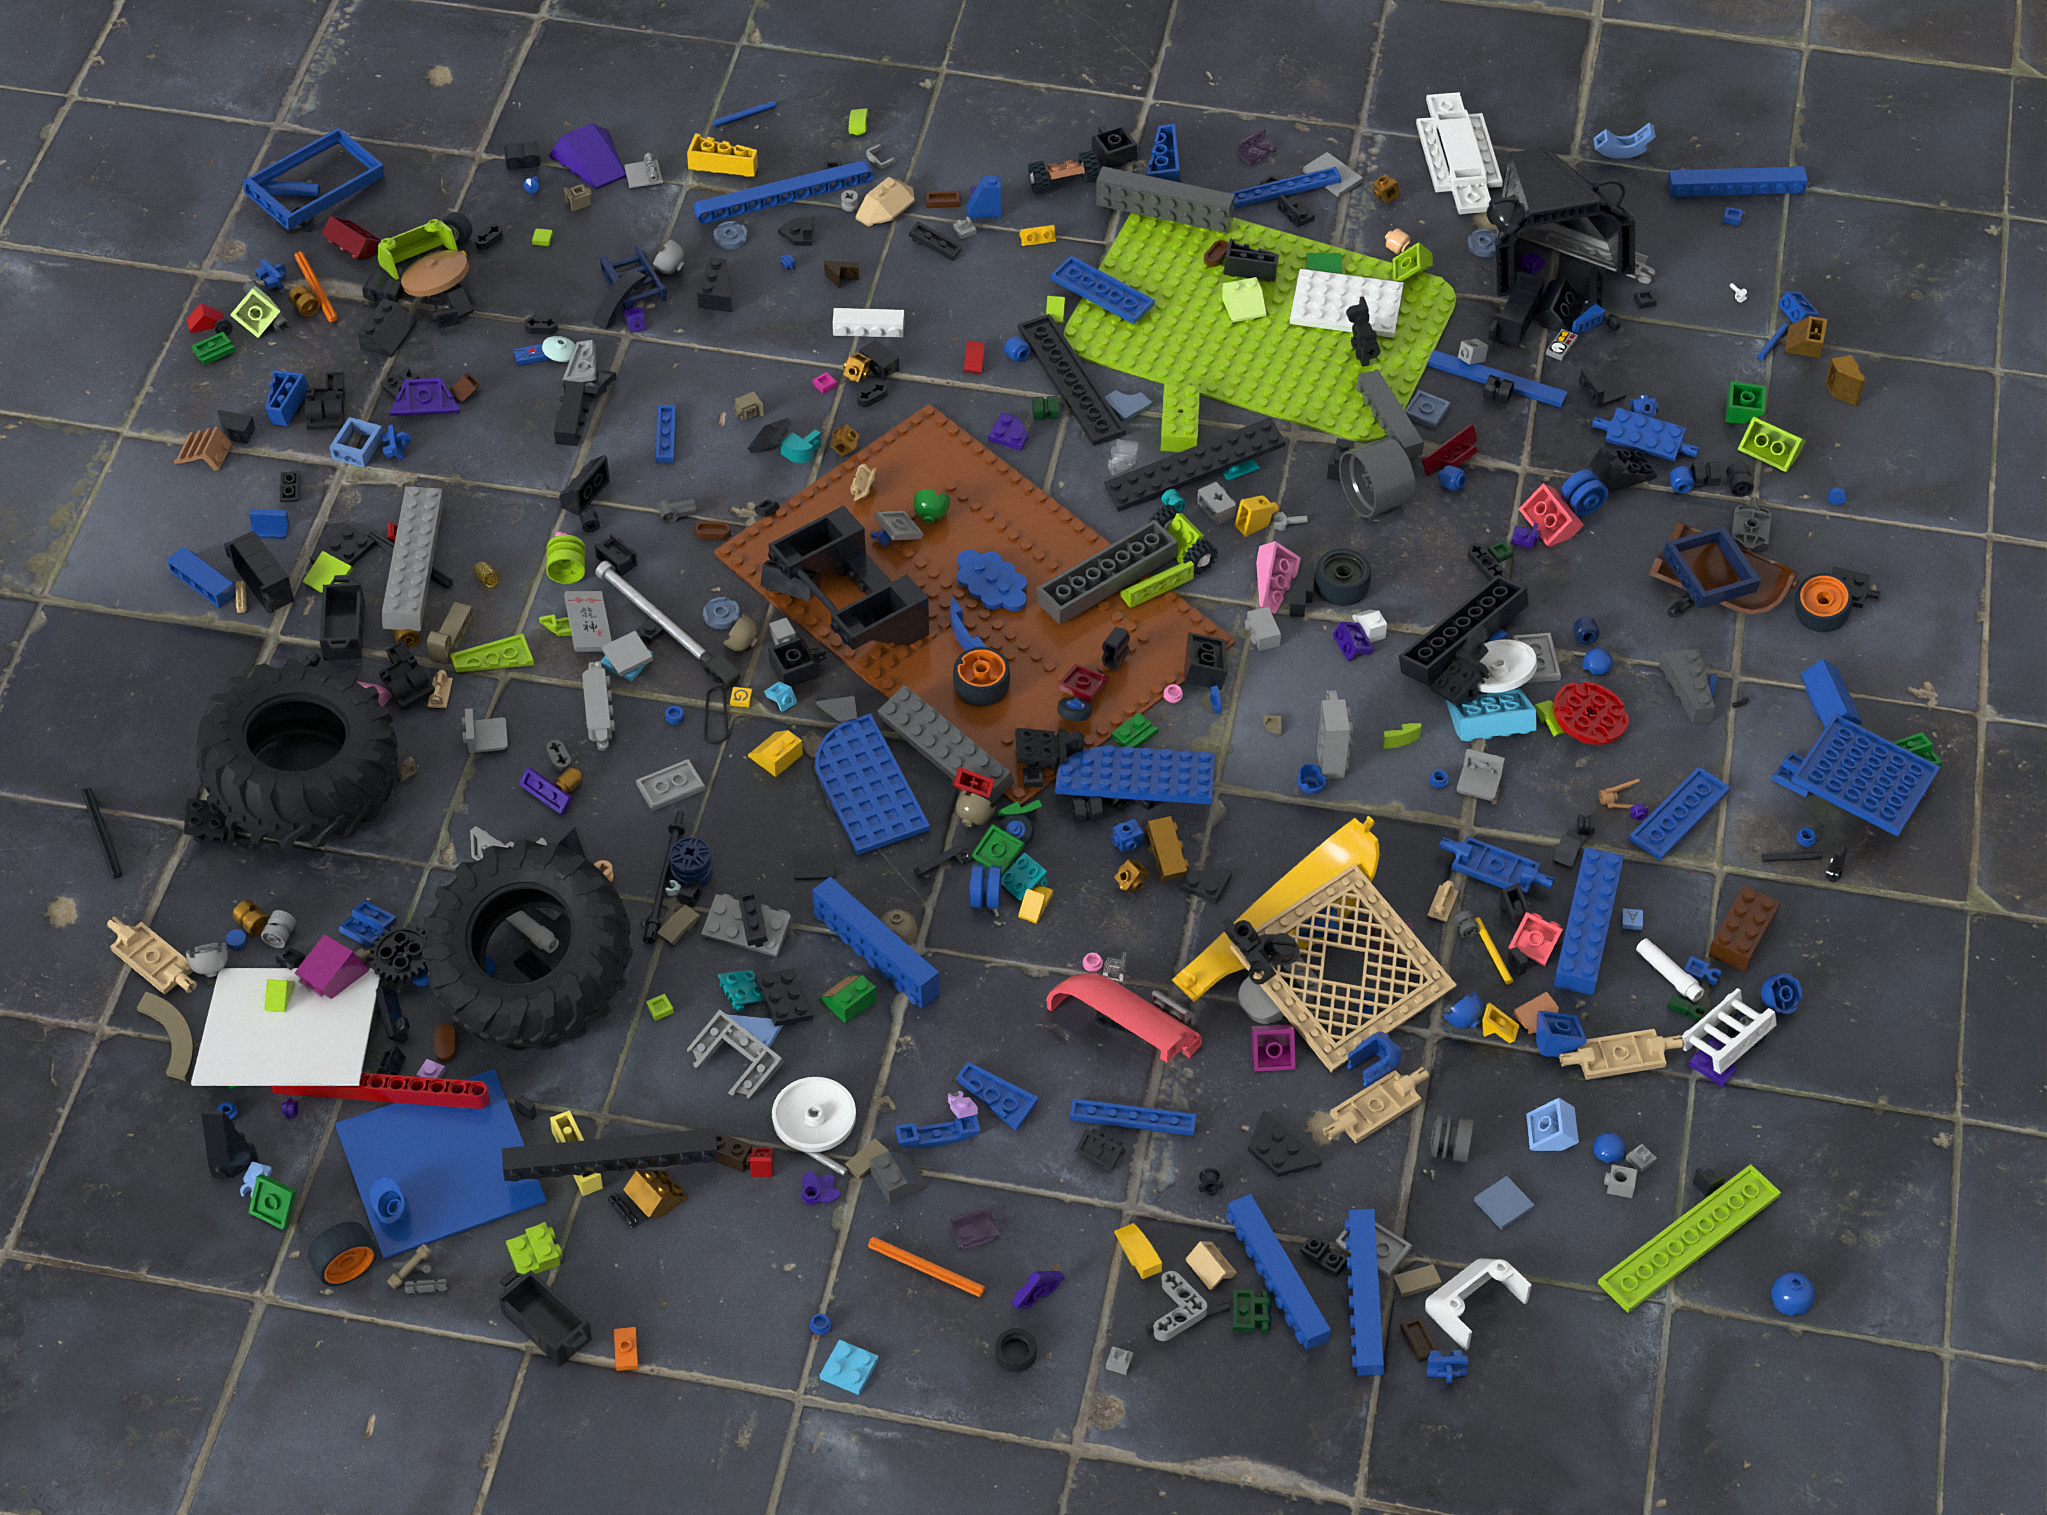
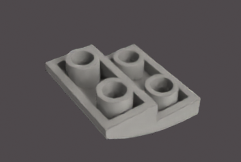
(1173, 1008)

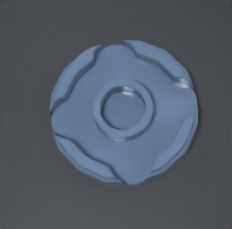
(730, 235)
(1482, 243)
(721, 613)

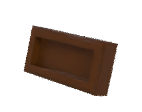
(943, 199)

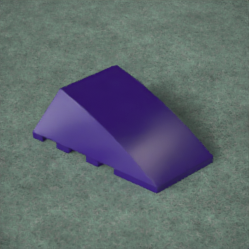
(590, 154)

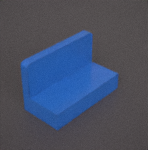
(269, 523)

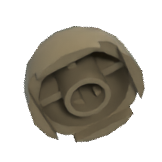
(742, 634)
(974, 809)
(901, 924)

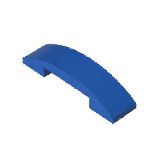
(959, 630)
(937, 1134)

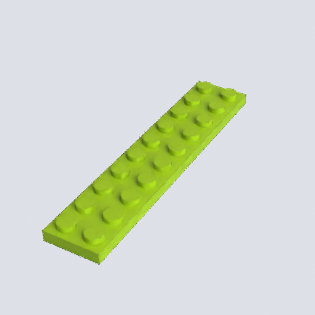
(1689, 1238)

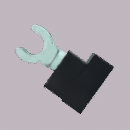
(687, 893)

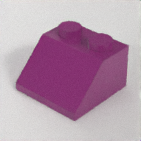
(1273, 1047)

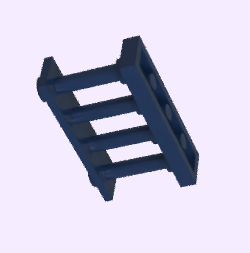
(608, 269)

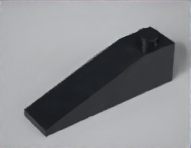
(225, 1147)

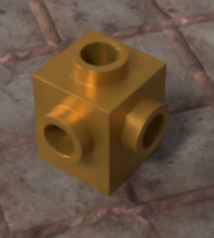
(1386, 189)
(857, 367)
(844, 440)
(1131, 876)

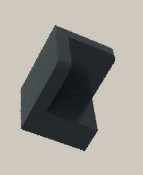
(1708, 1181)

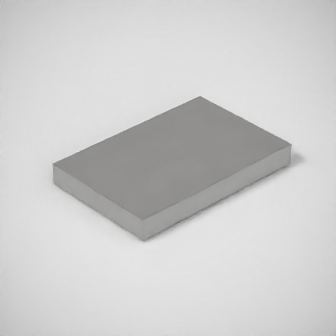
(1349, 178)
(1546, 657)
(670, 785)
(1390, 1249)

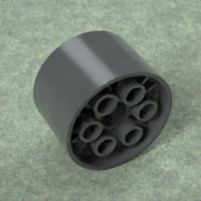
(1377, 477)

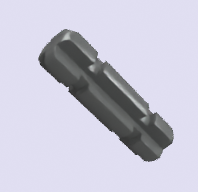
(426, 1285)

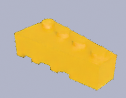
(721, 157)

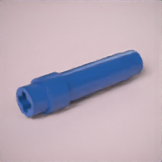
(288, 188)

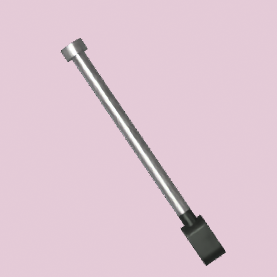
(716, 667)

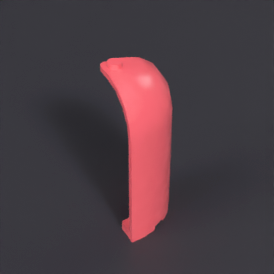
(1130, 1012)

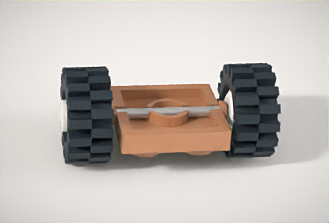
(1039, 173)

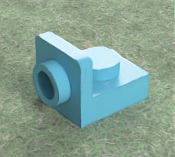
(782, 695)

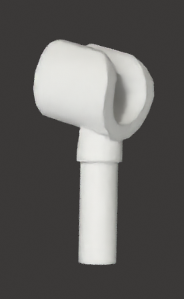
(1740, 294)

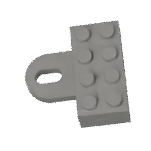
(1334, 736)

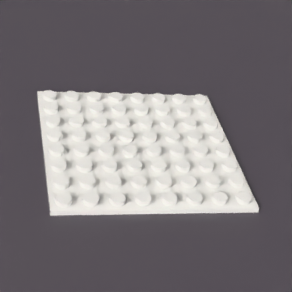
(307, 1045)

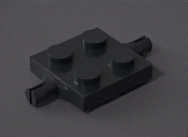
(1858, 584)

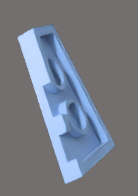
(760, 1028)

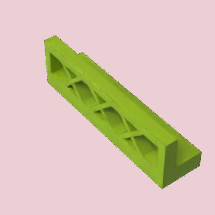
(1158, 584)

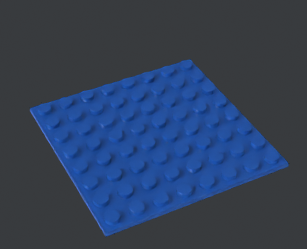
(442, 1163)

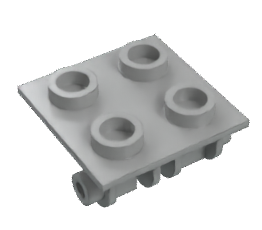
(644, 172)

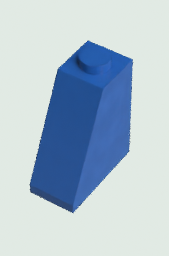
(986, 199)

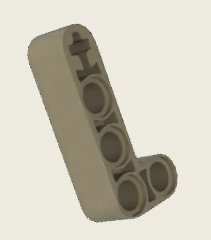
(448, 639)

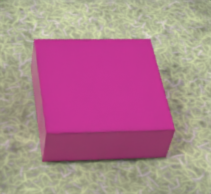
(825, 383)

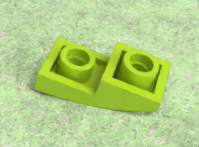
(858, 121)
(1545, 714)
(1396, 738)

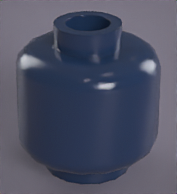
(1586, 630)

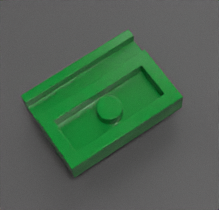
(213, 348)
(1134, 732)

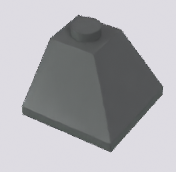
(839, 706)

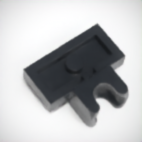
(393, 383)

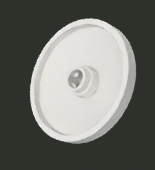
(1509, 665)
(814, 1114)

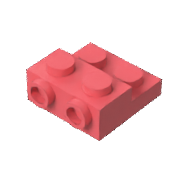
(1537, 938)

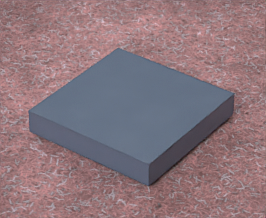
(1427, 409)
(1504, 1202)

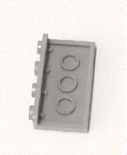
(726, 925)

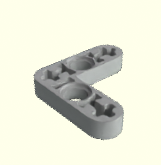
(1186, 1307)

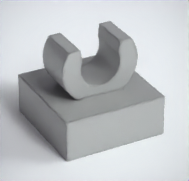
(964, 228)
(1641, 1158)
(1119, 1360)

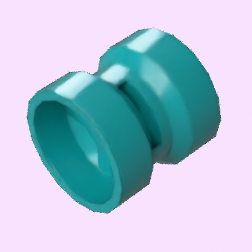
(1172, 497)

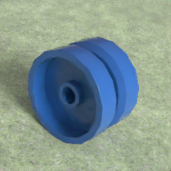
(1584, 492)
(985, 886)

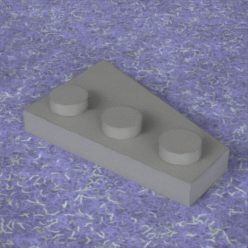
(582, 363)

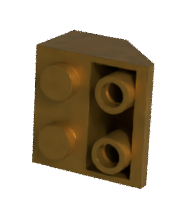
(1806, 337)
(1845, 380)
(654, 1192)

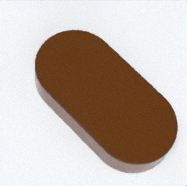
(1216, 253)
(712, 530)
(445, 1042)

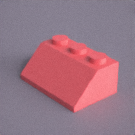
(1553, 515)

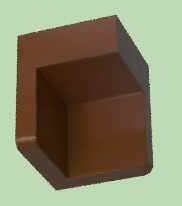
(464, 387)

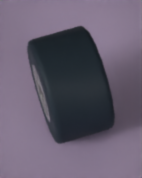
(460, 227)

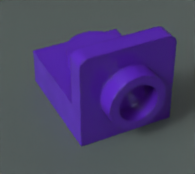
(1531, 263)
(635, 319)
(1525, 536)

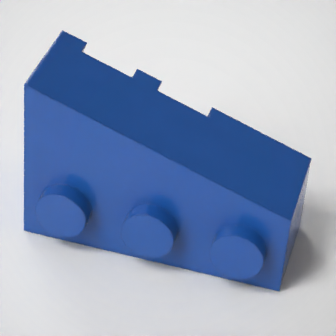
(285, 396)

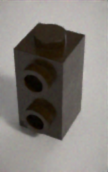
(732, 1152)

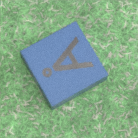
(1632, 919)

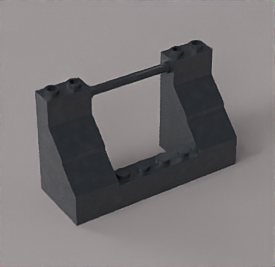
(836, 545)

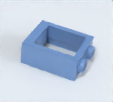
(359, 457)

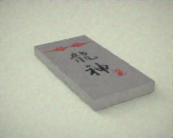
(587, 620)

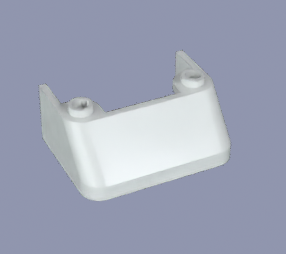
(1448, 1304)

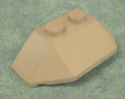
(885, 202)

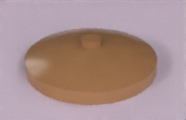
(435, 273)

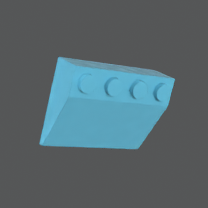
(1493, 715)

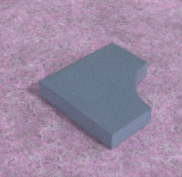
(1128, 406)

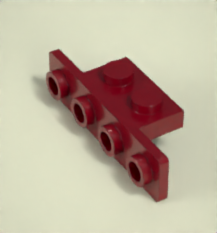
(1453, 451)

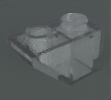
(1124, 457)

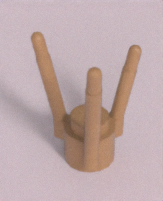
(1609, 795)

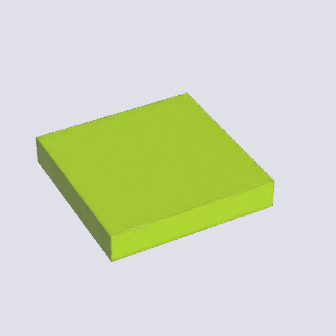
(324, 571)

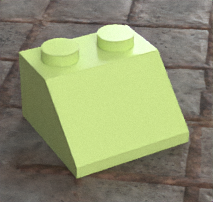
(1244, 299)
(255, 311)

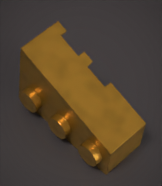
(1166, 848)

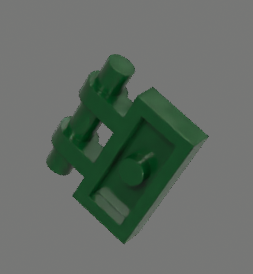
(1244, 1310)

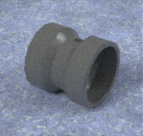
(1466, 923)

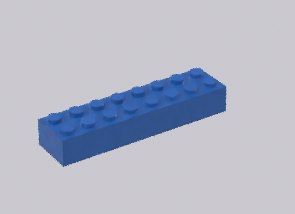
(1588, 921)
(876, 943)

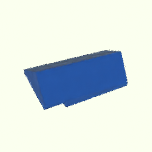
(1829, 693)

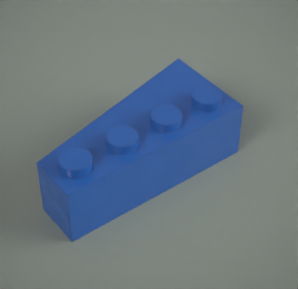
(1165, 156)

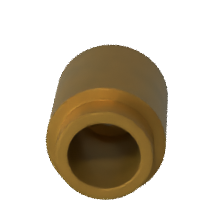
(569, 780)

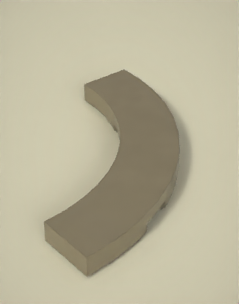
(177, 1029)

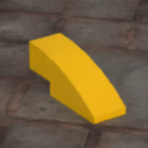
(1139, 1250)

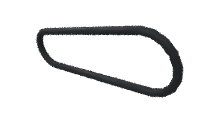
(706, 715)

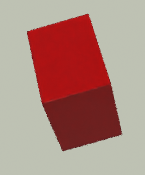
(203, 318)
(973, 783)
(762, 1162)

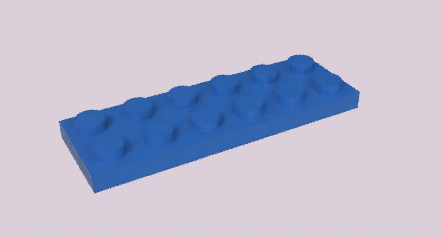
(1102, 289)
(1679, 813)

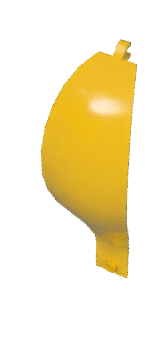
(1340, 851)

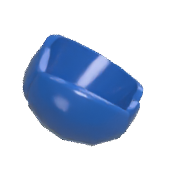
(1597, 661)
(1311, 779)
(1609, 1147)

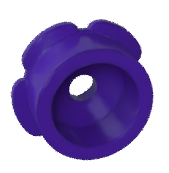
(1639, 811)
(290, 1108)

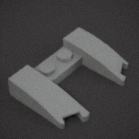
(722, 1029)

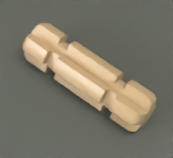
(241, 597)

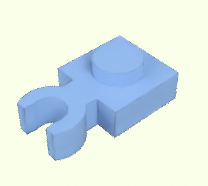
(250, 1177)

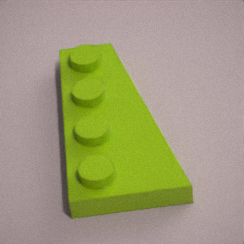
(494, 655)

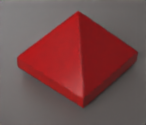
(392, 531)

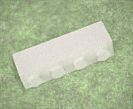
(868, 322)

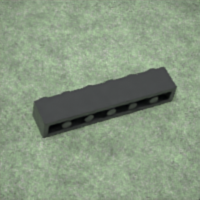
(1389, 412)

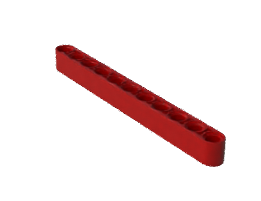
(401, 1090)

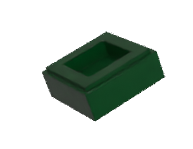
(1500, 551)

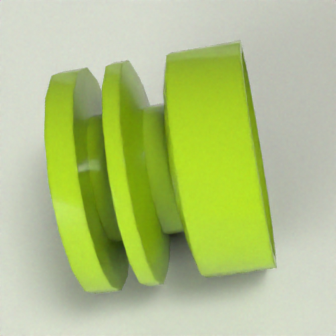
(565, 559)

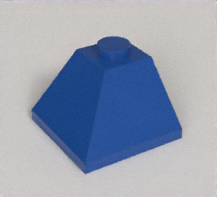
(1558, 1033)

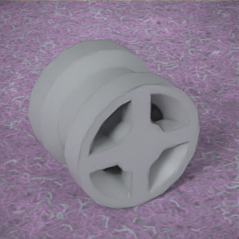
(849, 200)

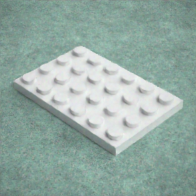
(1325, 297)

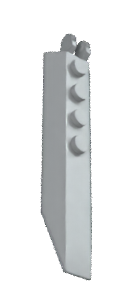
(1584, 248)

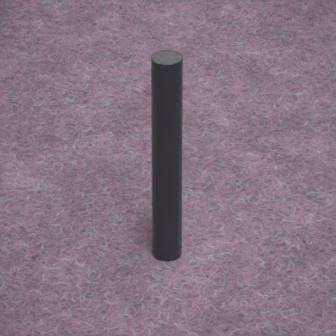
(1791, 856)

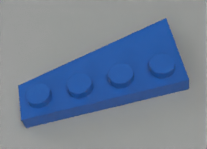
(1000, 1096)

